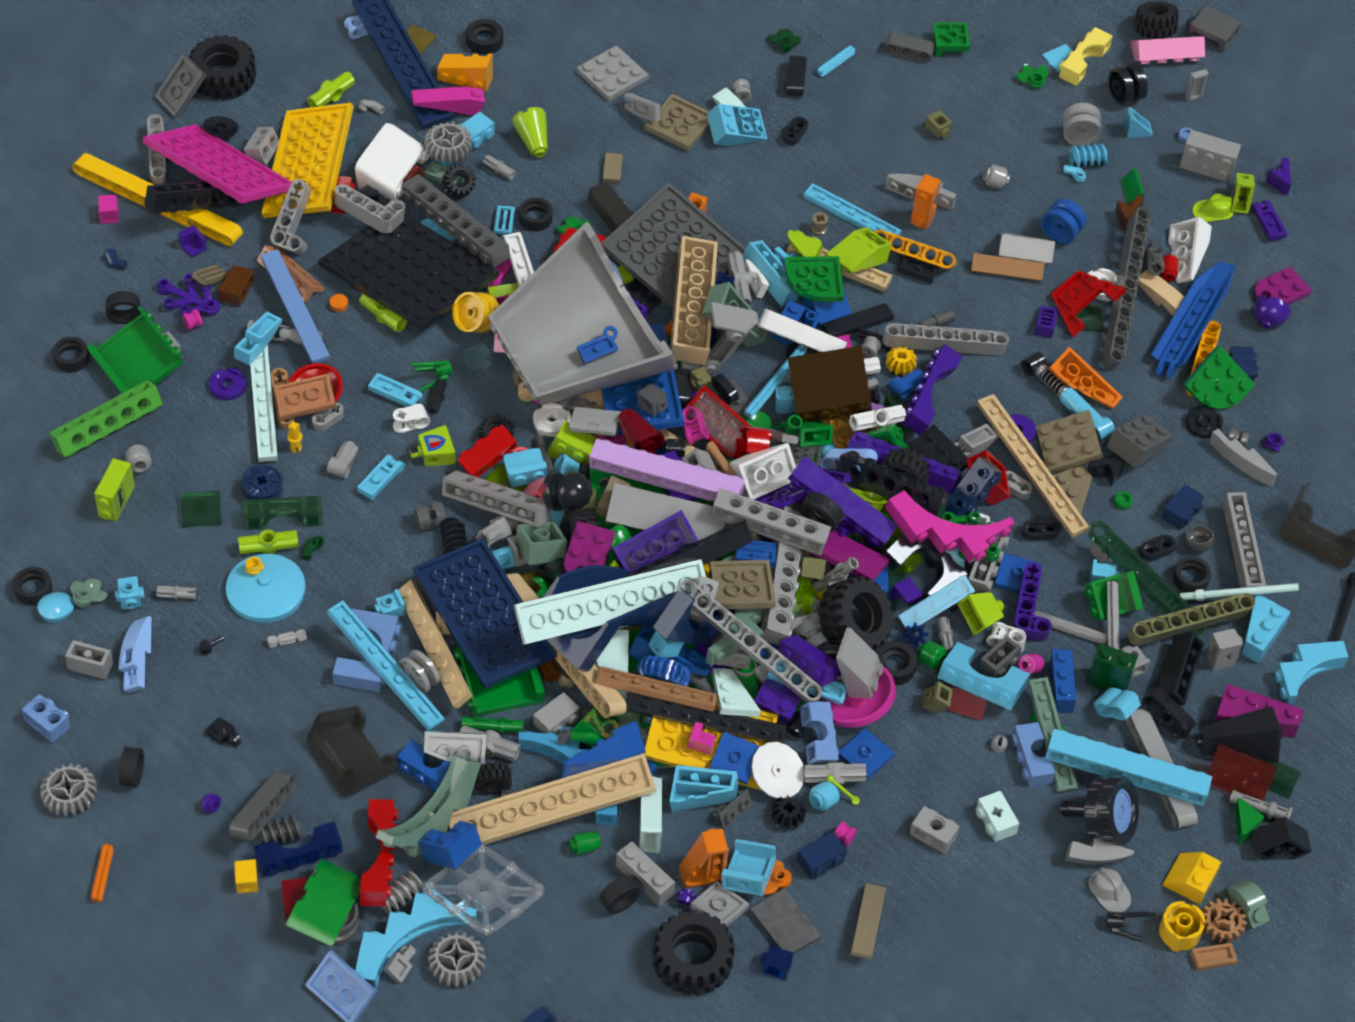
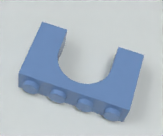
(360, 673)

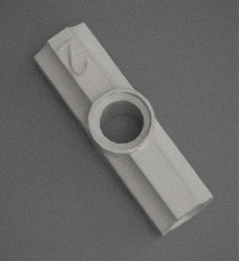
(742, 278)
(498, 529)
(496, 745)
(841, 772)

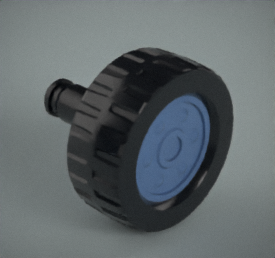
(1108, 810)

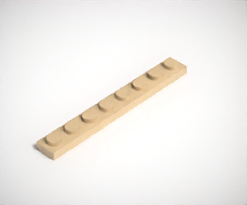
(435, 645)

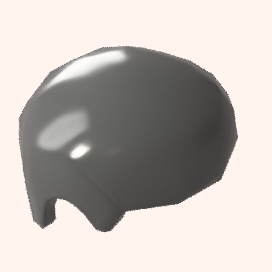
(1199, 538)

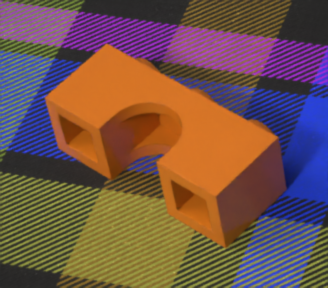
(924, 206)

